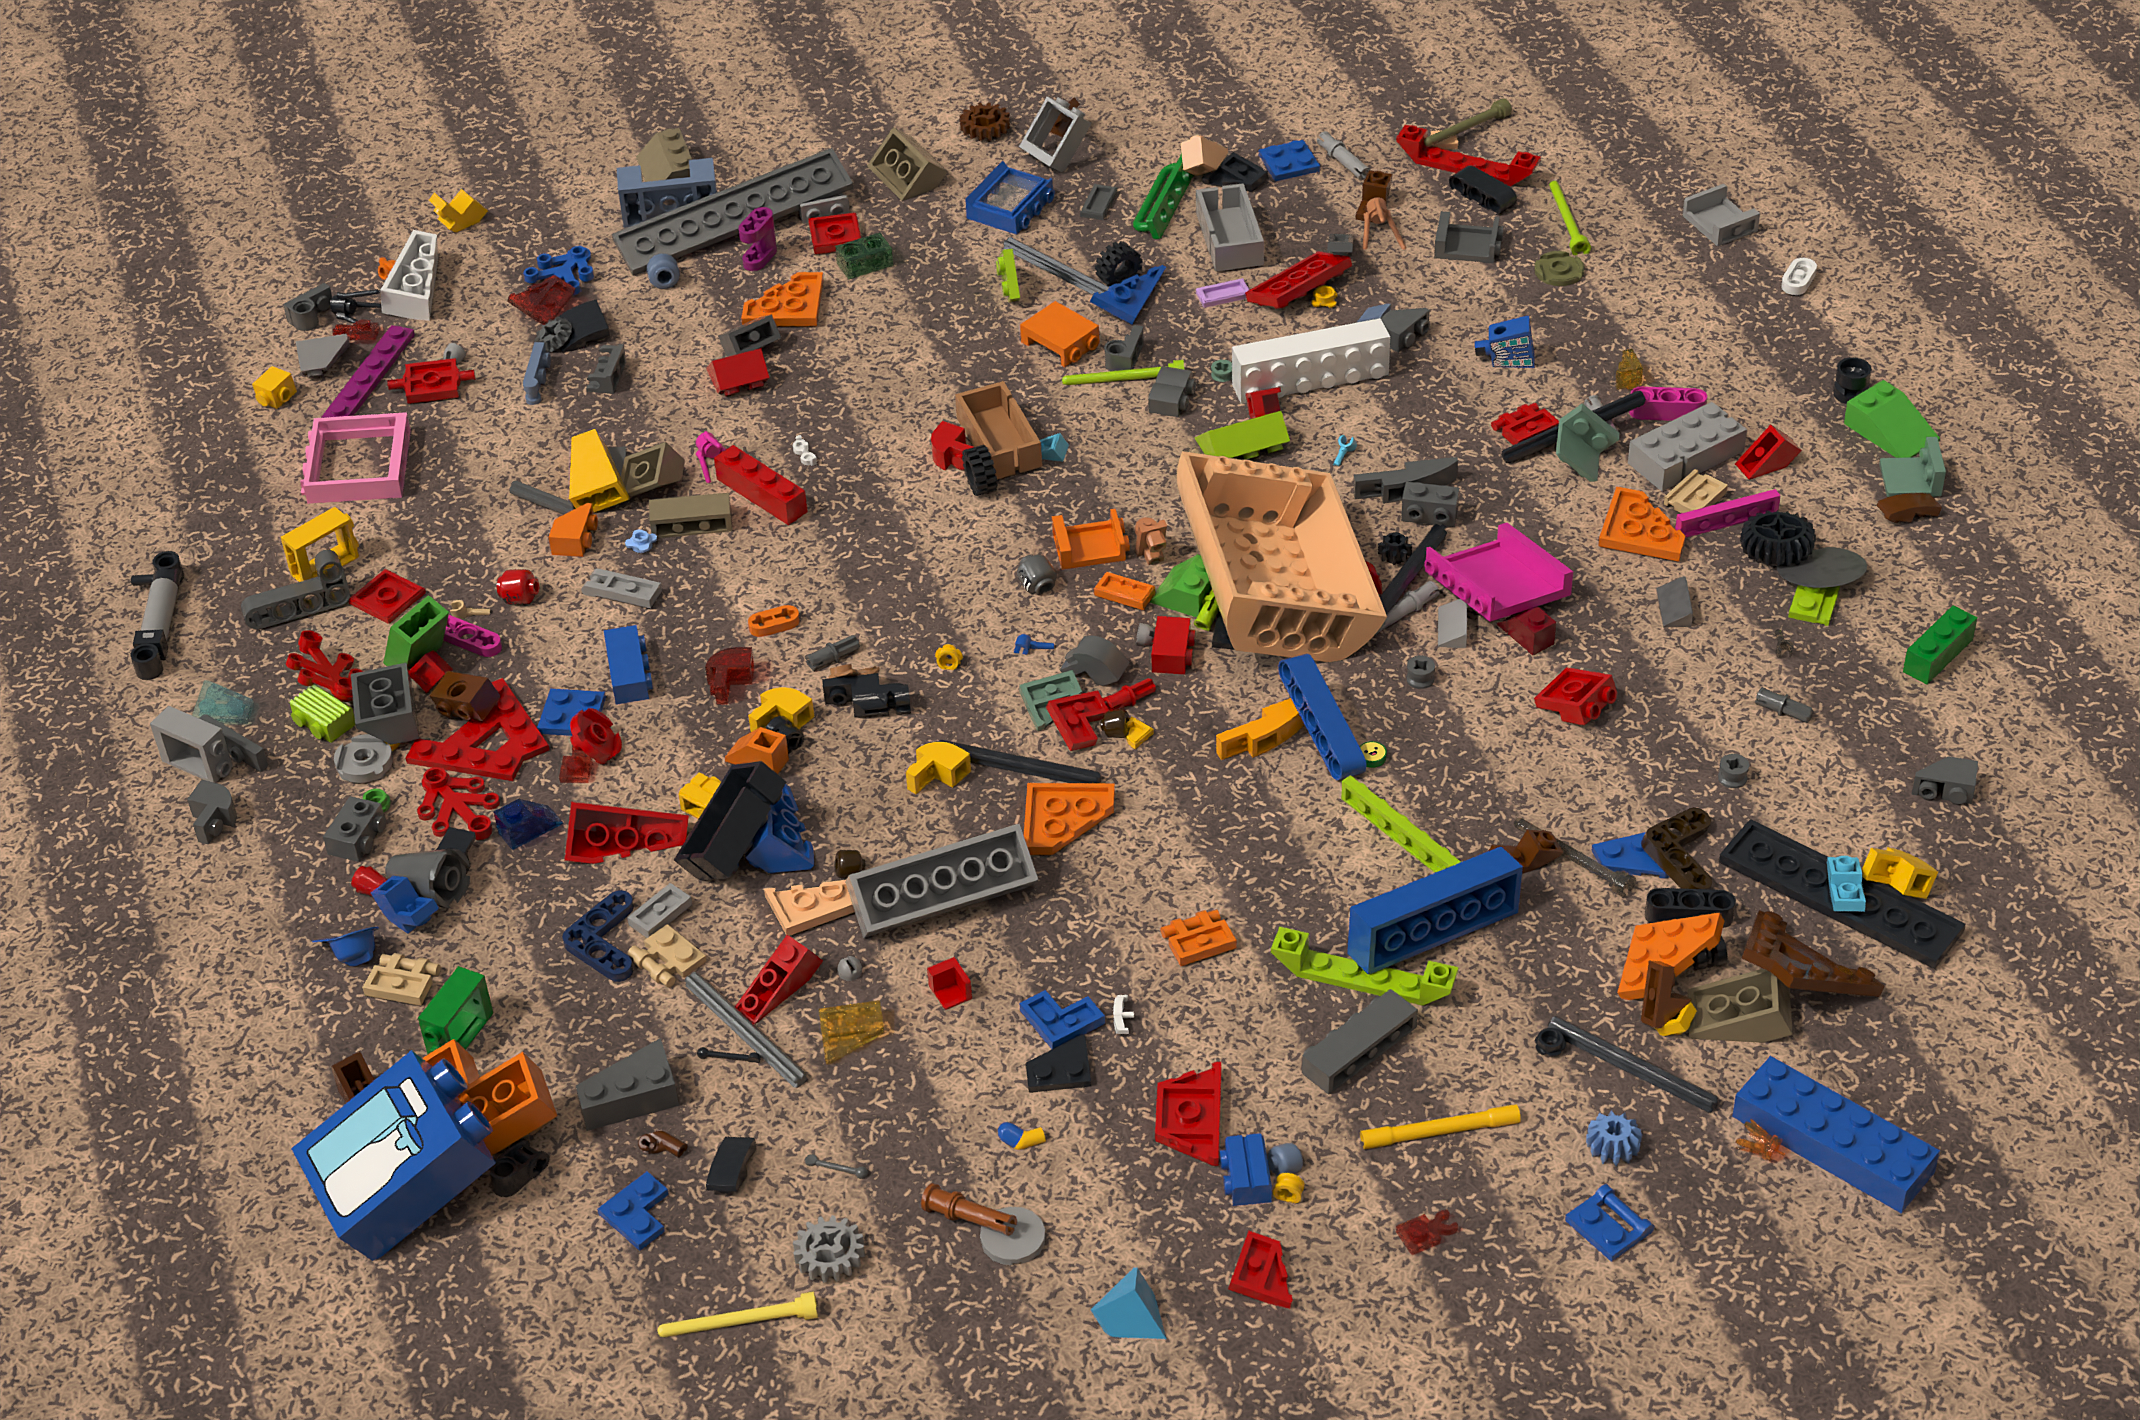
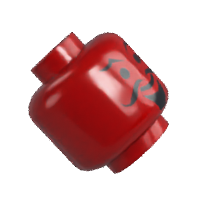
(517, 586)

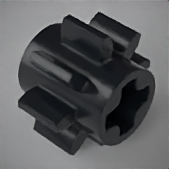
(1394, 548)

